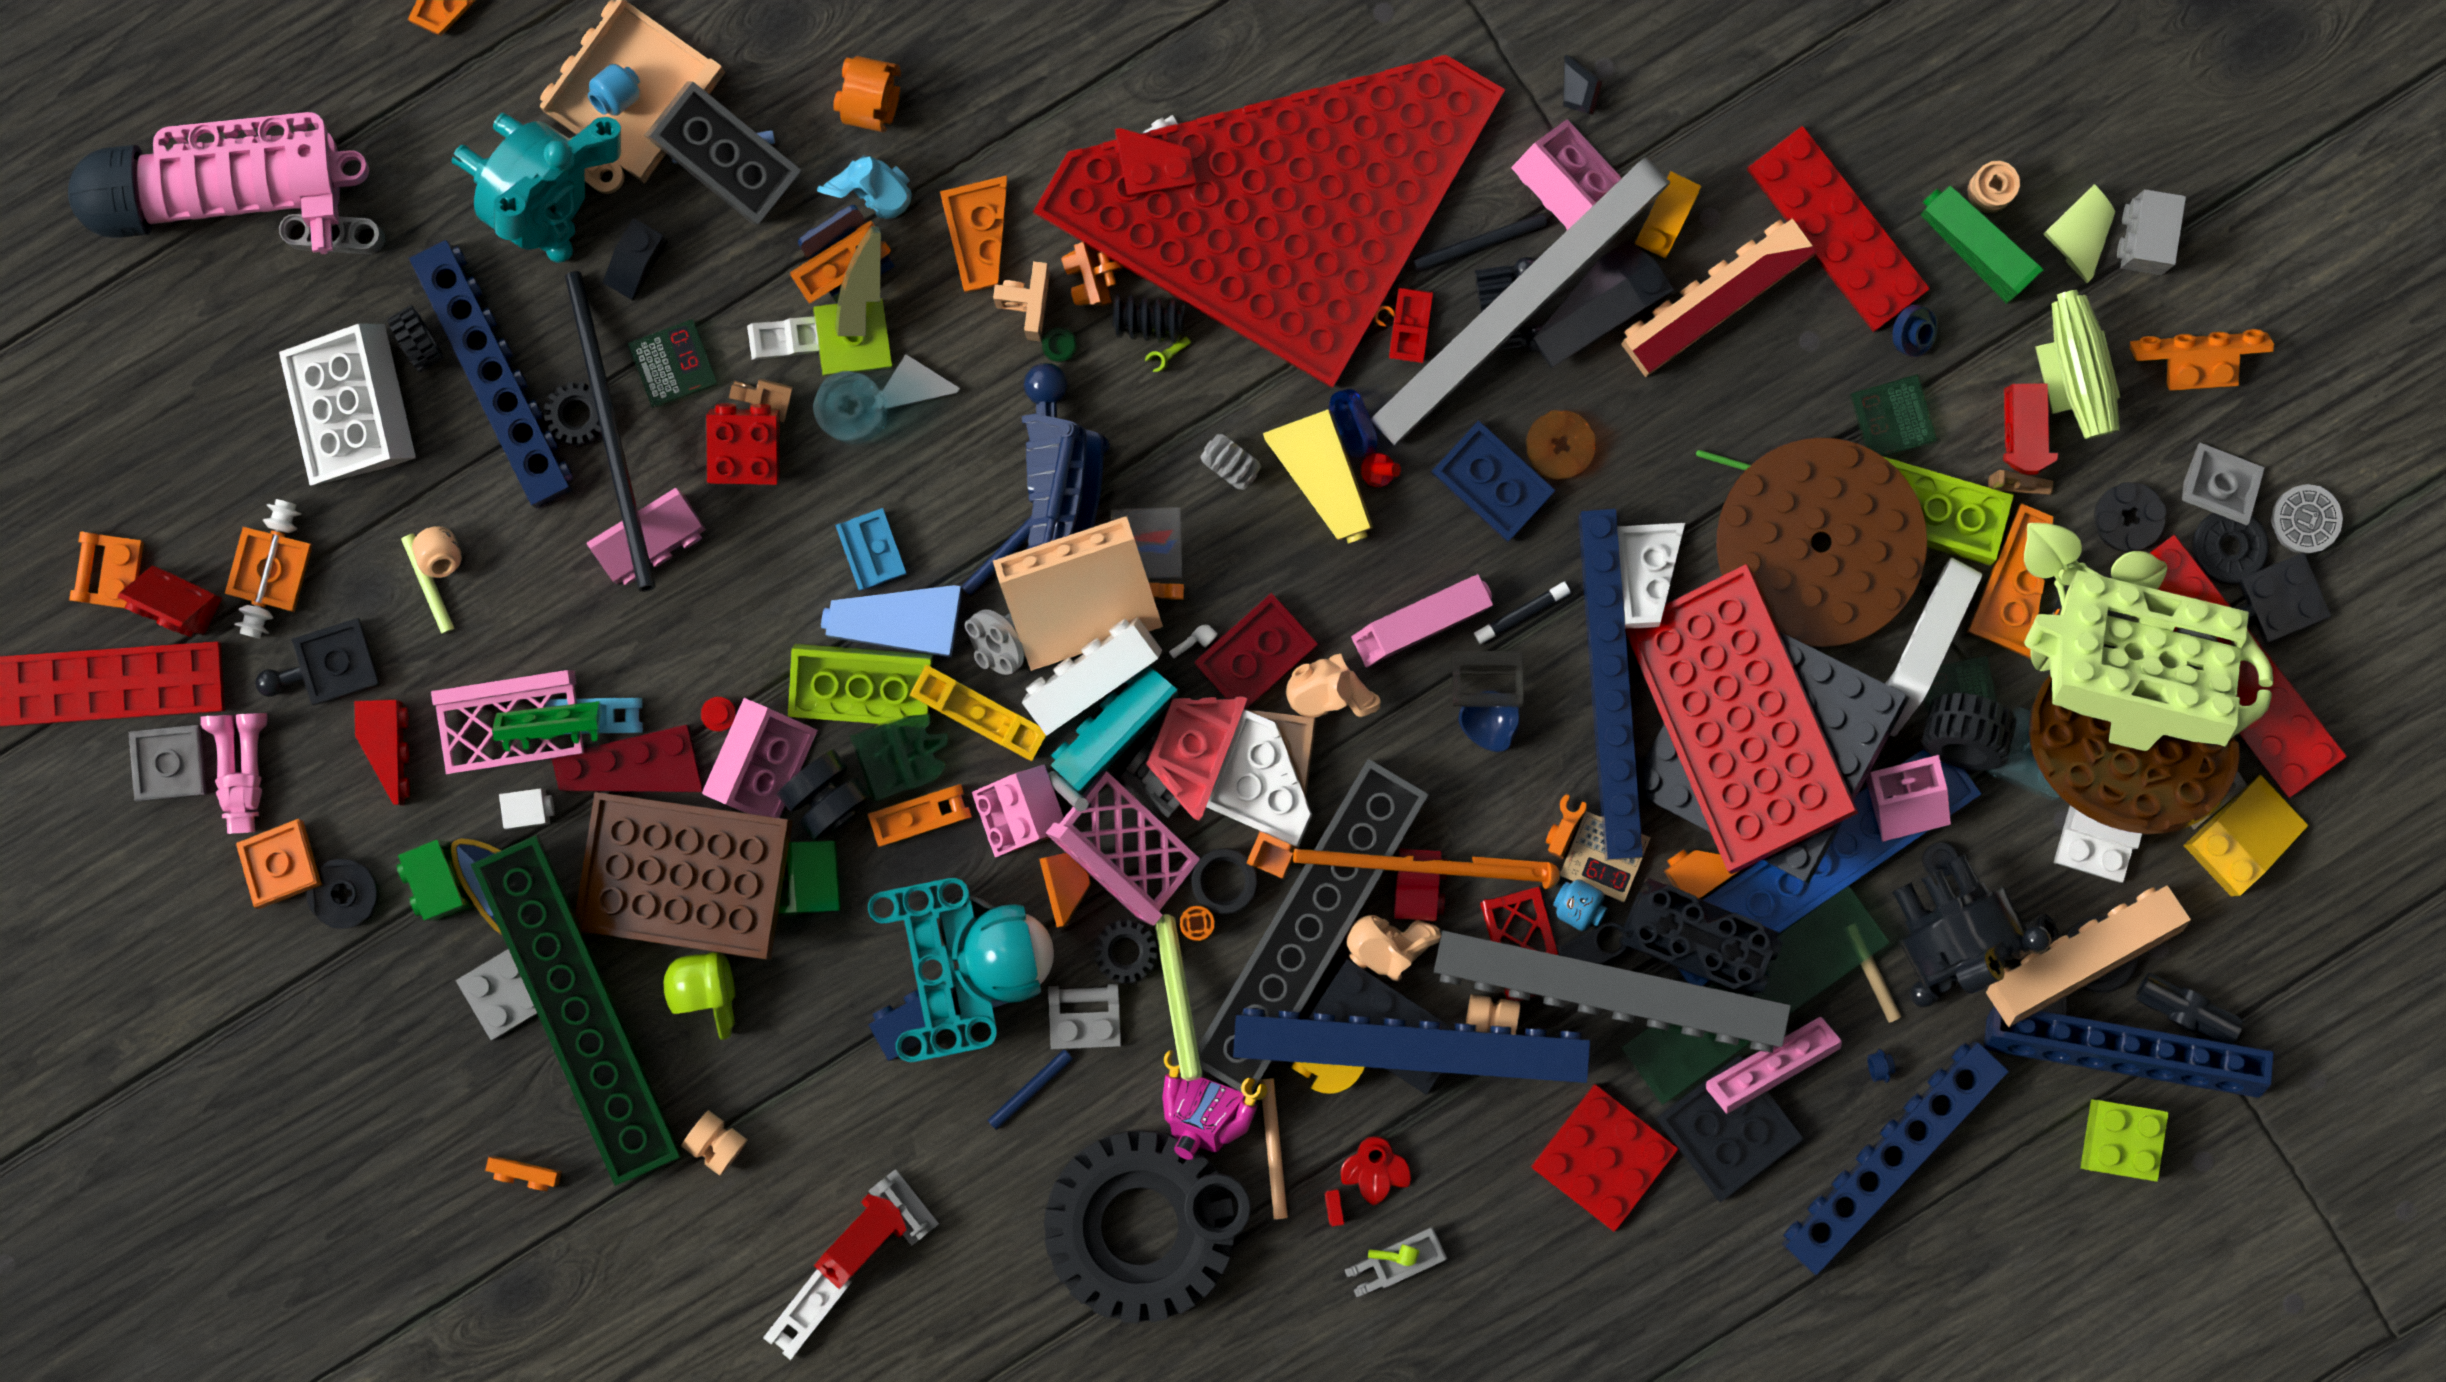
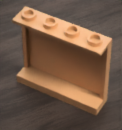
(657, 58)
(1075, 591)

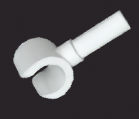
(1203, 634)

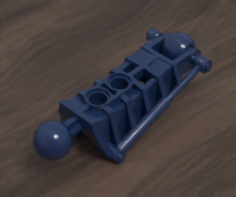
(1061, 462)

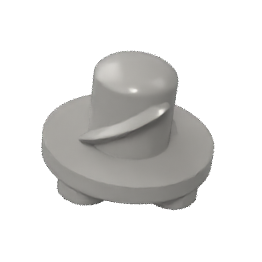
(995, 641)

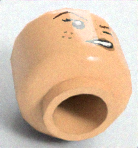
(436, 552)

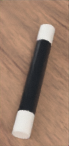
(1522, 613)

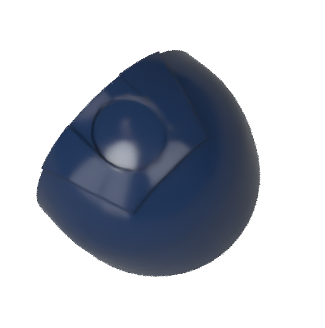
(1490, 726)

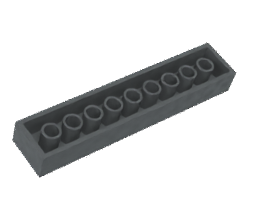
(1313, 917)
(1611, 989)

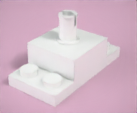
(2095, 847)

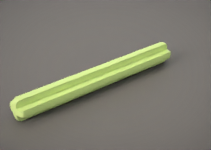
(1178, 998)

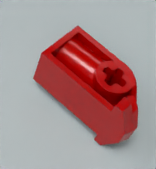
(2027, 428)
(861, 1240)

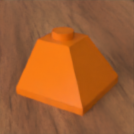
(1065, 885)

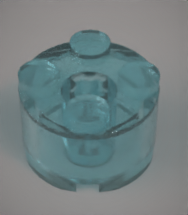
(833, 398)

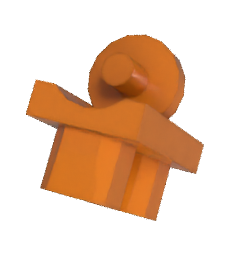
(1096, 272)

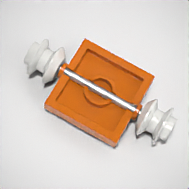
(268, 569)

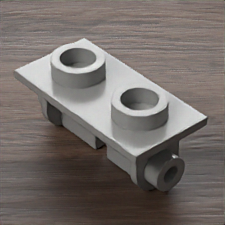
(914, 1213)

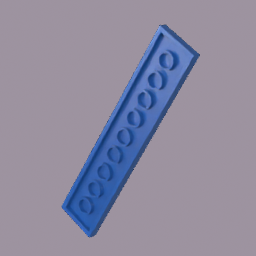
(1781, 899)

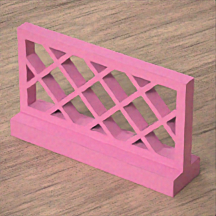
(496, 693)
(1112, 876)

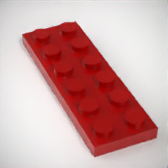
(1839, 227)

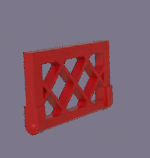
(1541, 921)

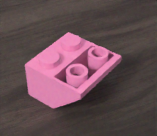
(1909, 798)
(1018, 809)

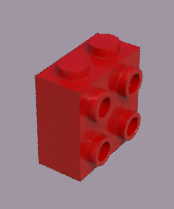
(743, 445)

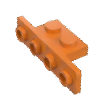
(2202, 359)

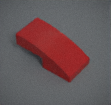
(1410, 324)

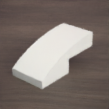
(783, 338)

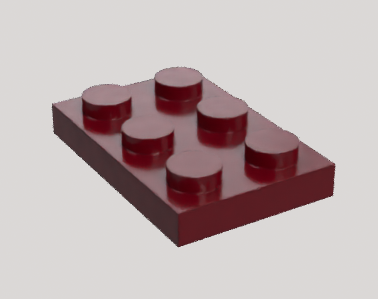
(1256, 652)

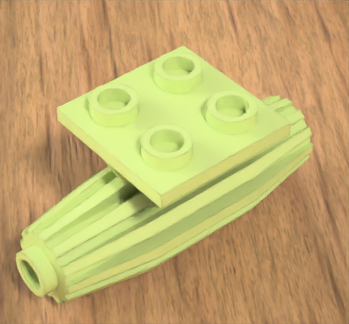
(2080, 367)

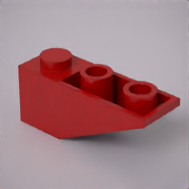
(380, 735)

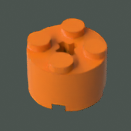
(868, 93)

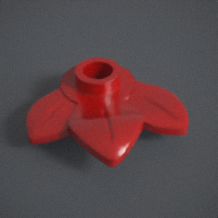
(1377, 1174)

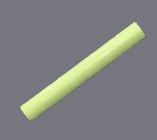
(430, 590)

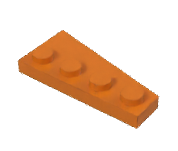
(2012, 592)

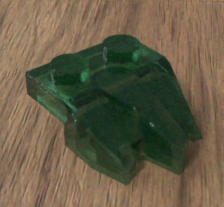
(898, 755)

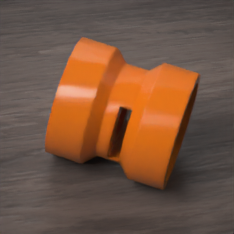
(1197, 923)

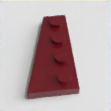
(636, 764)

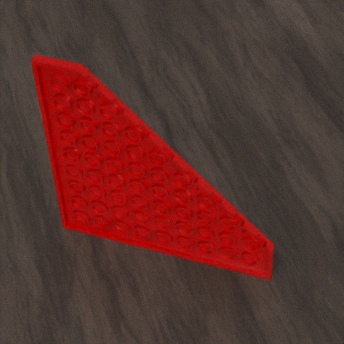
(1293, 205)

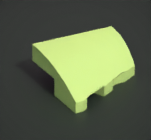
(2083, 232)

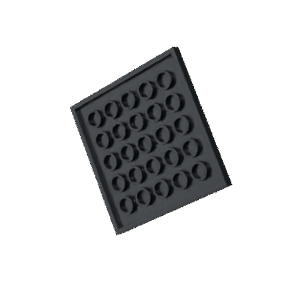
(1855, 719)

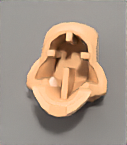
(1329, 687)
(1387, 948)

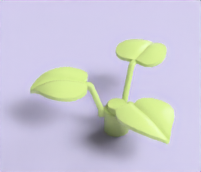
(2055, 552)

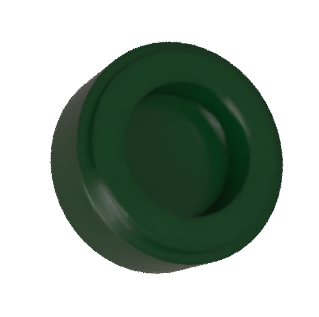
(1059, 345)

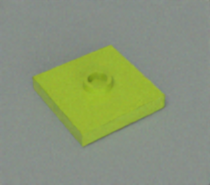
(852, 352)

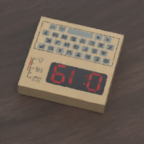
(1588, 863)

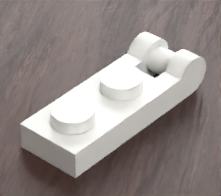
(805, 1313)

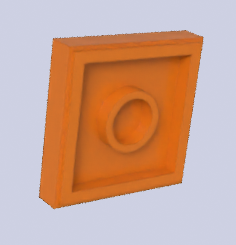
(278, 864)

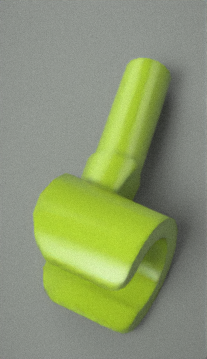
(1167, 353)
(1407, 1255)

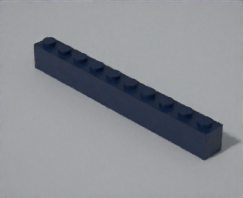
(1610, 684)
(1411, 1047)

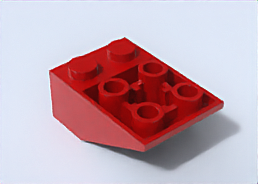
(171, 601)

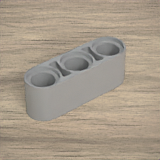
(346, 242)

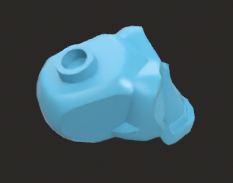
(876, 183)

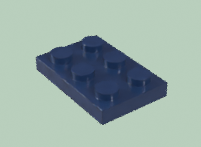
(1493, 481)

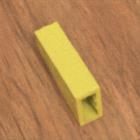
(1321, 468)

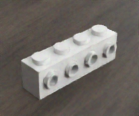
(1091, 675)

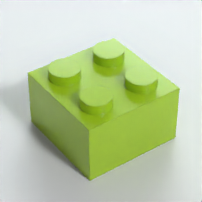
(2124, 1140)

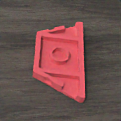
(1193, 747)

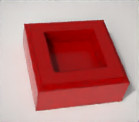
(1334, 1207)

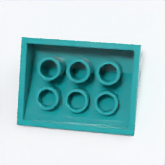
(1115, 729)

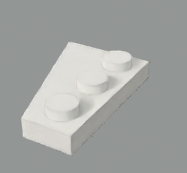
(1646, 570)

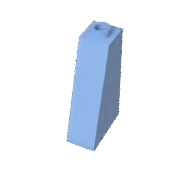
(900, 620)

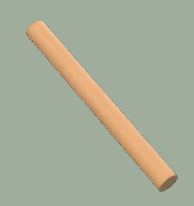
(1274, 1151)

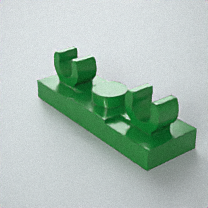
(547, 723)

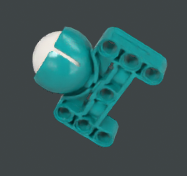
(998, 956)

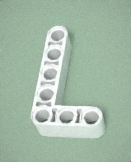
(1933, 635)

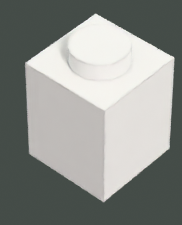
(526, 809)

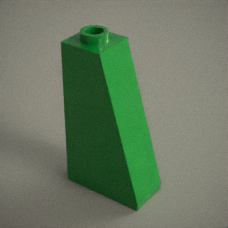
(1980, 243)

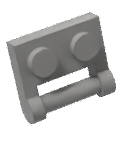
(1084, 1029)

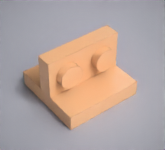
(1032, 301)

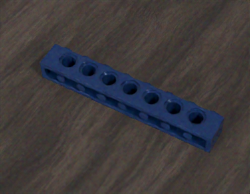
(430, 268)
(2133, 1052)
(1985, 1075)

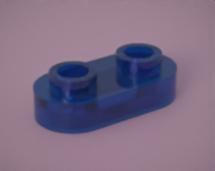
(1353, 422)

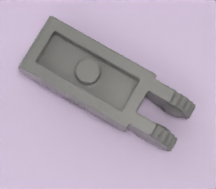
(1392, 1272)

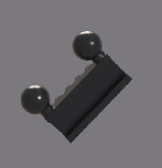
(1491, 284)

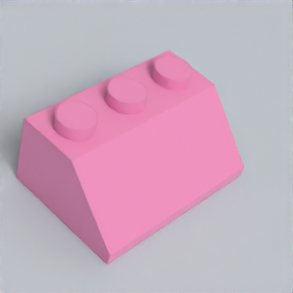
(1566, 173)
(665, 527)
(758, 760)

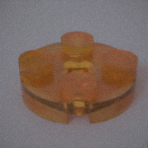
(1555, 425)

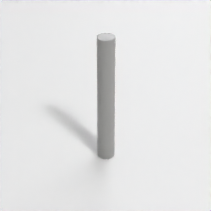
(1068, 791)

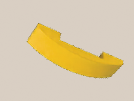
(978, 713)

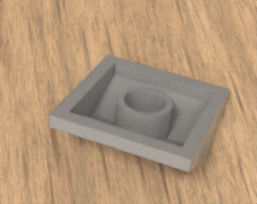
(2222, 483)

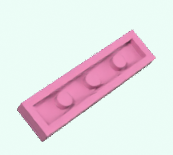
(1767, 1069)

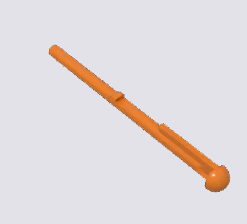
(1481, 866)

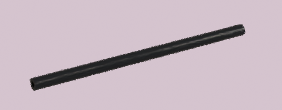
(610, 432)

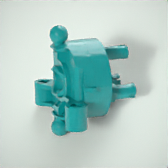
(537, 180)

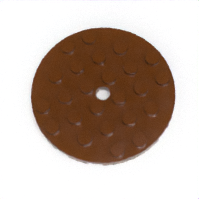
(1865, 511)
(2125, 786)

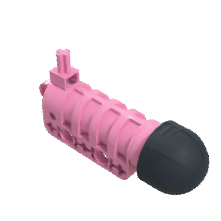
(125, 191)

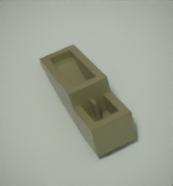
(859, 285)

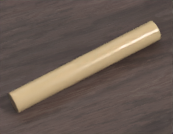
(1880, 989)

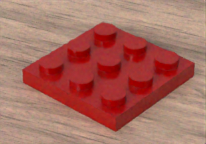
(1604, 1157)

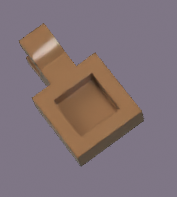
(767, 392)

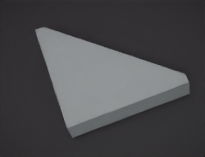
(915, 384)

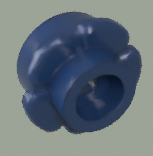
(1880, 1066)

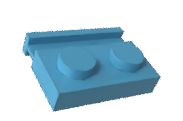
(871, 549)

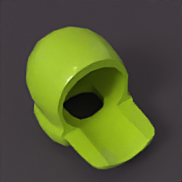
(700, 984)

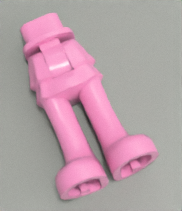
(237, 792)

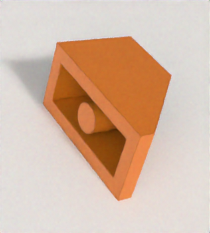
(1697, 872)

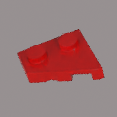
(1152, 163)

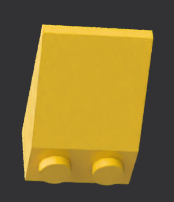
(2246, 837)

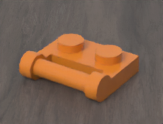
(119, 568)

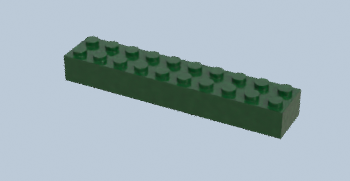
(576, 1010)

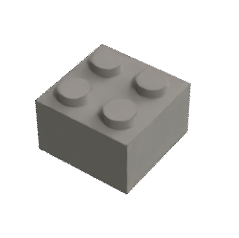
(2151, 232)

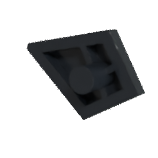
(1579, 86)

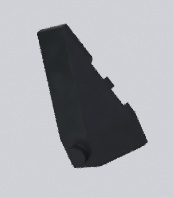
(1608, 296)

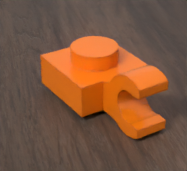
(1561, 836)

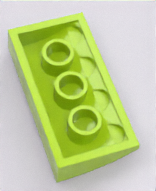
(1959, 514)
(854, 684)

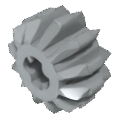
(1230, 461)

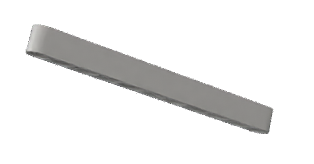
(1520, 301)

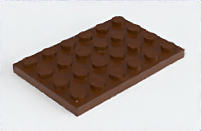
(683, 875)

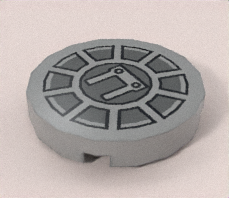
(2307, 519)

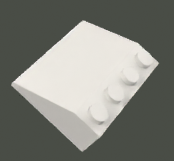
(347, 403)

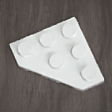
(1260, 782)

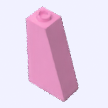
(1422, 620)

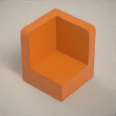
(1271, 855)

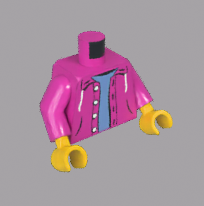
(1205, 1111)

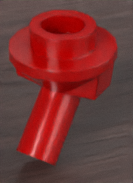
(1379, 469)

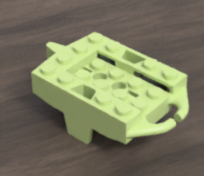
(2152, 675)

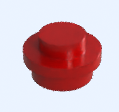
(718, 714)

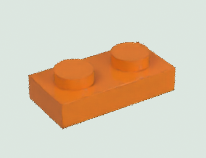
(537, 1177)

